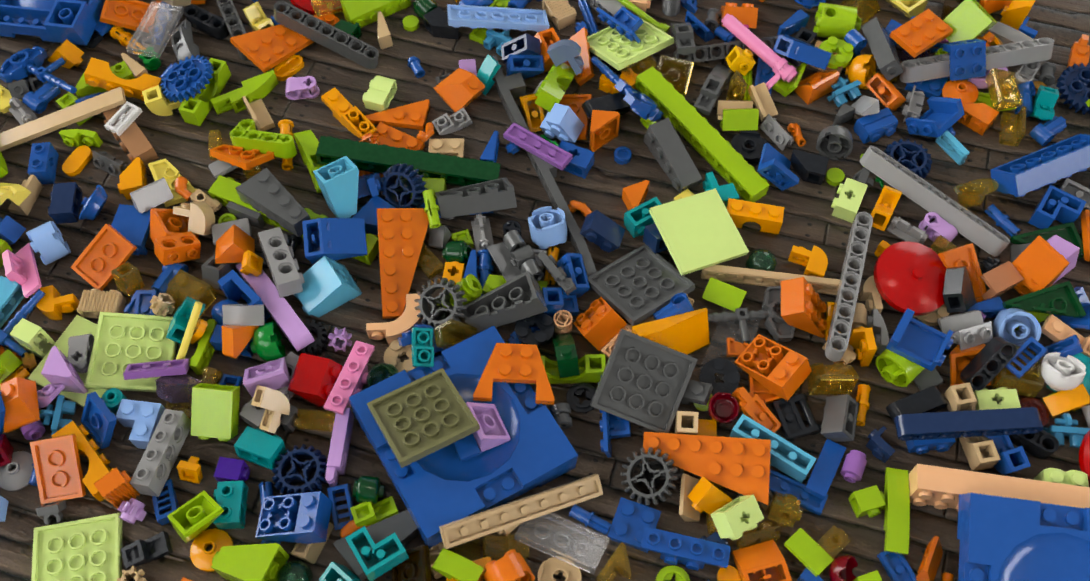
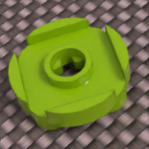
(844, 51)

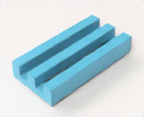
(953, 147)

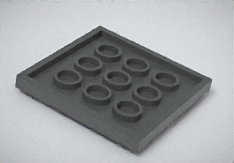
(639, 284)
(643, 382)

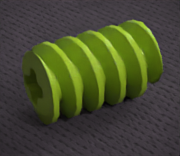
(471, 287)

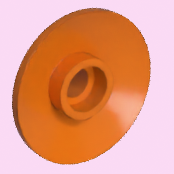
(961, 90)

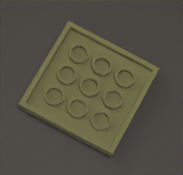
(422, 417)

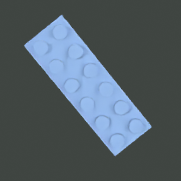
(497, 18)

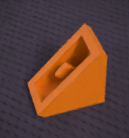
(635, 194)
(235, 339)

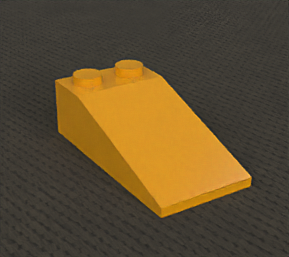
(679, 332)

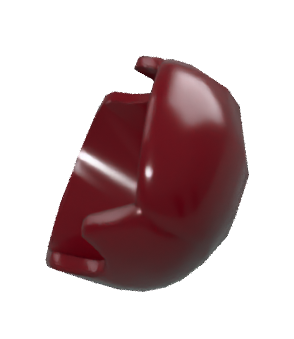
(723, 407)
(841, 568)

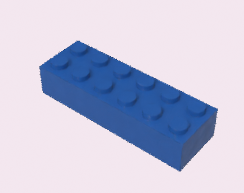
(1043, 166)

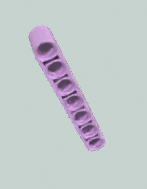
(279, 309)

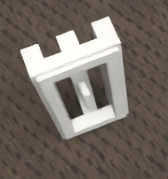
(122, 120)

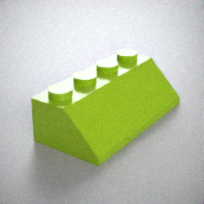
(367, 11)

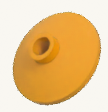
(199, 556)

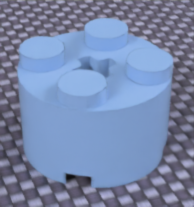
(548, 227)
(49, 242)
(1012, 318)

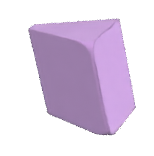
(468, 65)

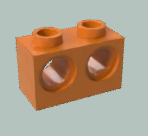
(177, 248)

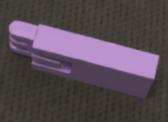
(339, 446)

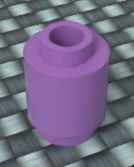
(33, 431)
(854, 466)

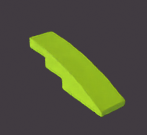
(896, 511)

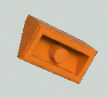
(930, 560)

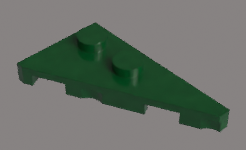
(1066, 231)
(1052, 300)

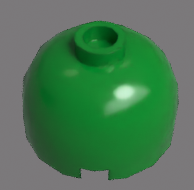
(268, 342)

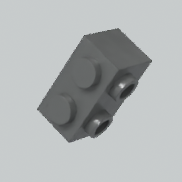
(840, 418)

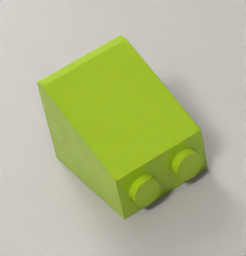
(968, 21)
(250, 562)

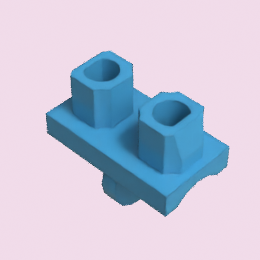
(496, 39)
(851, 89)
(62, 407)
(1066, 422)

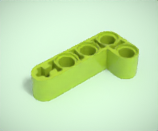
(249, 138)

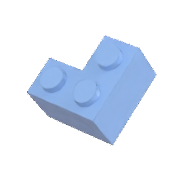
(562, 124)
(141, 417)

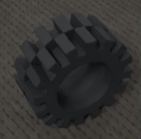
(320, 342)

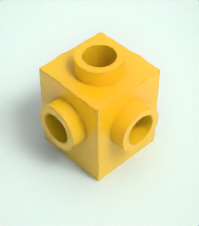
(740, 60)

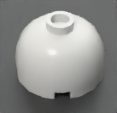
(1062, 372)

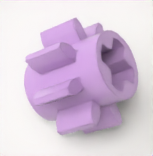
(341, 334)
(132, 511)

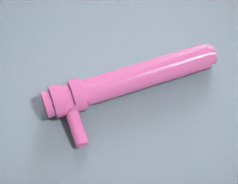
(779, 65)

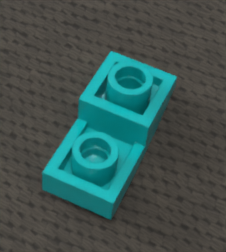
(487, 72)
(422, 347)

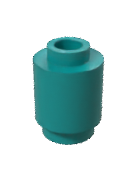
(113, 398)

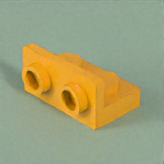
(864, 343)

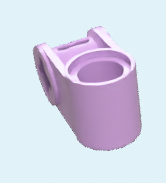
(300, 88)
(937, 227)

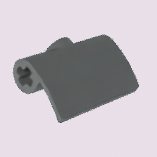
(514, 257)

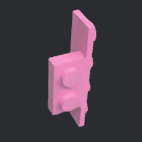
(22, 269)
(351, 378)

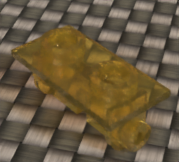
(315, 420)
(765, 532)

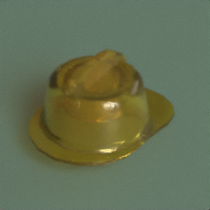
(974, 192)

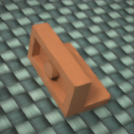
(1001, 280)

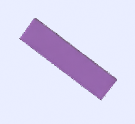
(538, 146)

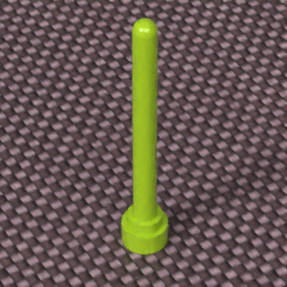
(664, 27)

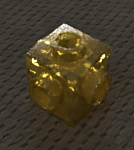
(785, 509)

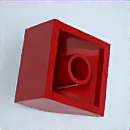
(314, 378)

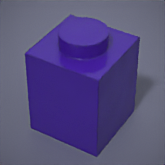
(231, 470)

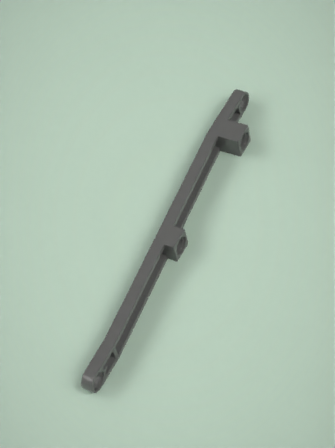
(512, 88)

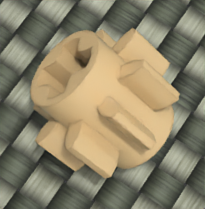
(162, 304)
(129, 574)

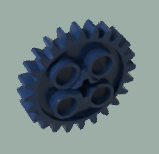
(1075, 87)

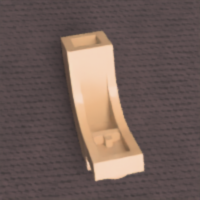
(393, 329)

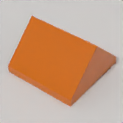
(816, 85)
(603, 128)
(233, 245)

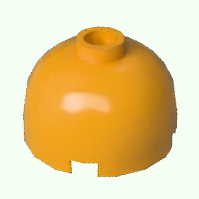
(861, 69)

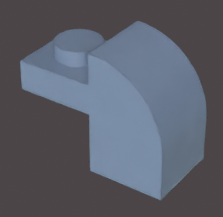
(564, 51)

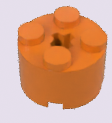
(508, 568)

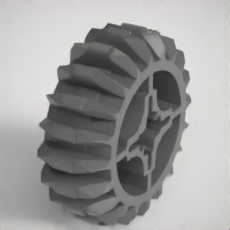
(444, 297)
(667, 471)

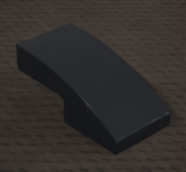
(146, 551)

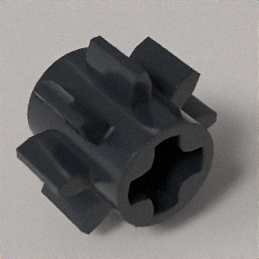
(989, 264)

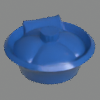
(93, 204)

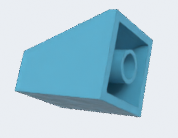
(339, 186)
(326, 287)

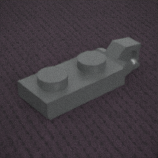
(557, 273)

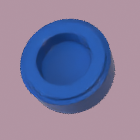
(622, 155)

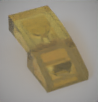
(497, 546)

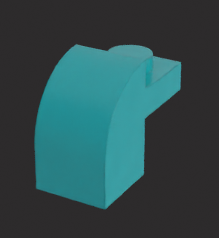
(1044, 103)
(725, 191)
(180, 320)

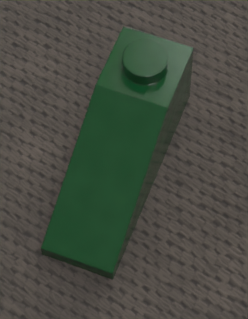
(566, 355)

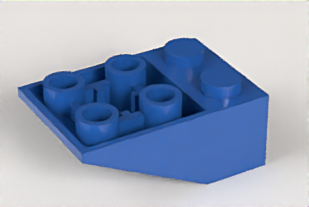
(334, 238)
(295, 518)

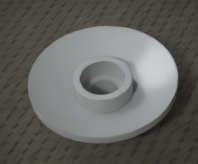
(18, 478)

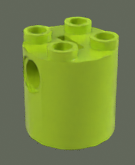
(836, 20)
(897, 369)

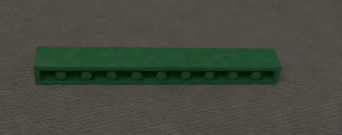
(432, 165)

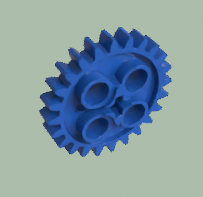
(187, 78)

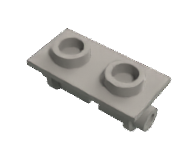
(914, 100)
(20, 111)
(776, 132)
(482, 232)
(906, 232)
(973, 335)

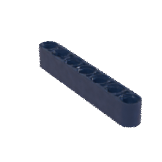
(968, 423)

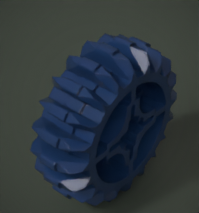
(909, 155)
(408, 182)
(284, 481)

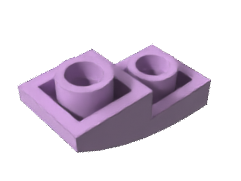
(48, 394)

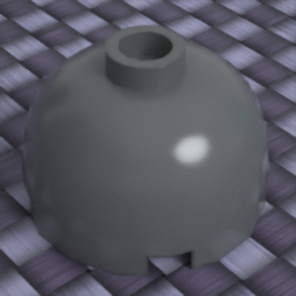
(834, 142)

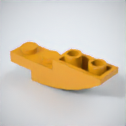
(346, 114)

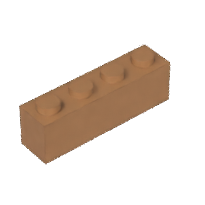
(133, 140)

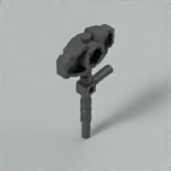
(770, 311)

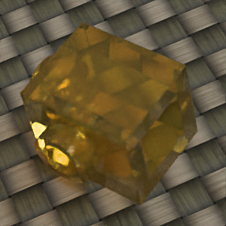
(127, 278)
(834, 541)

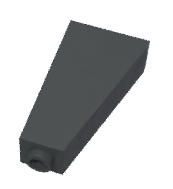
(882, 49)
(401, 524)

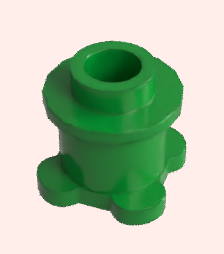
(150, 62)

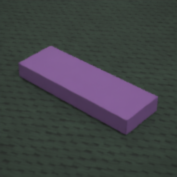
(156, 369)

